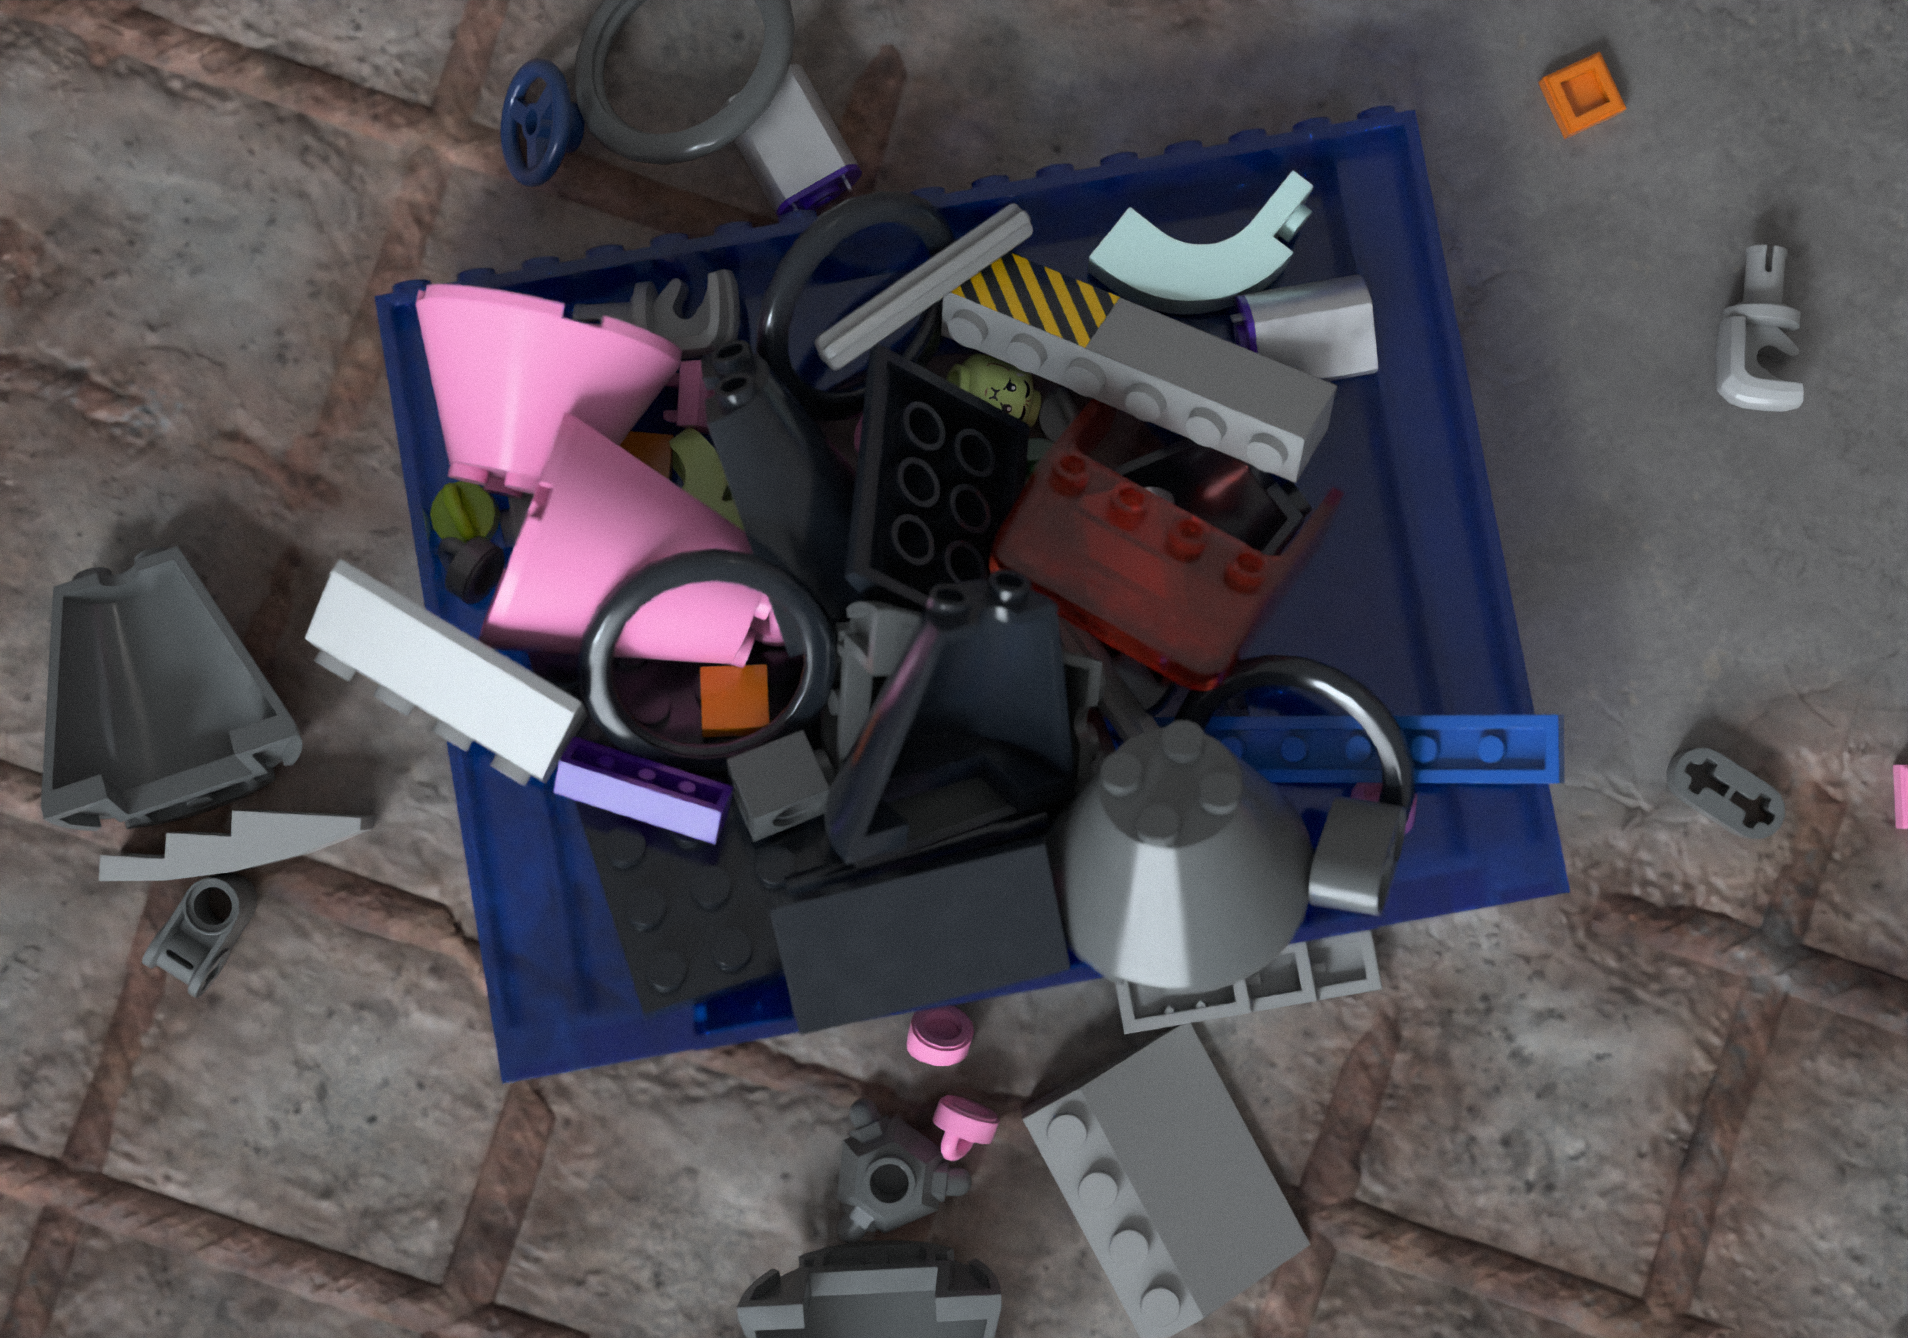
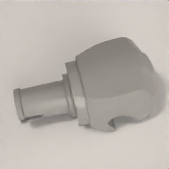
(711, 326)
(1757, 329)

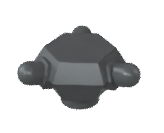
(890, 1174)

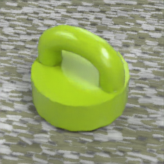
(464, 512)

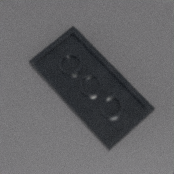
(920, 935)

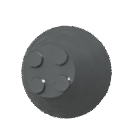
(1179, 865)

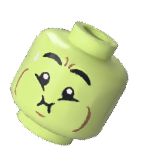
(998, 385)

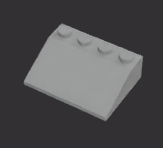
(1165, 1182)

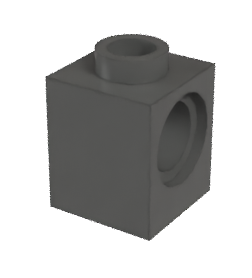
(780, 784)

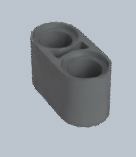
(1357, 855)

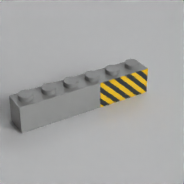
(1142, 363)

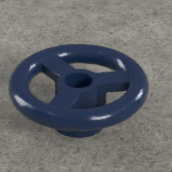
(547, 125)

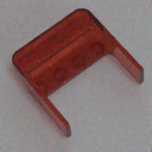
(1142, 566)

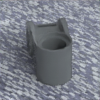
(195, 940)

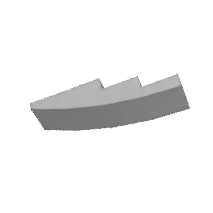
(254, 841)
(1297, 976)

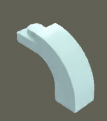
(1203, 278)

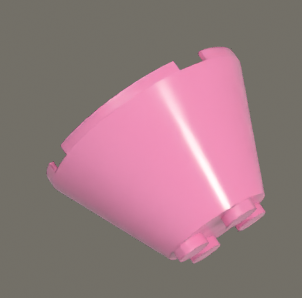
(513, 368)

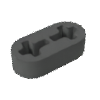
(1733, 781)

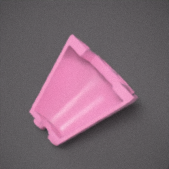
(590, 528)

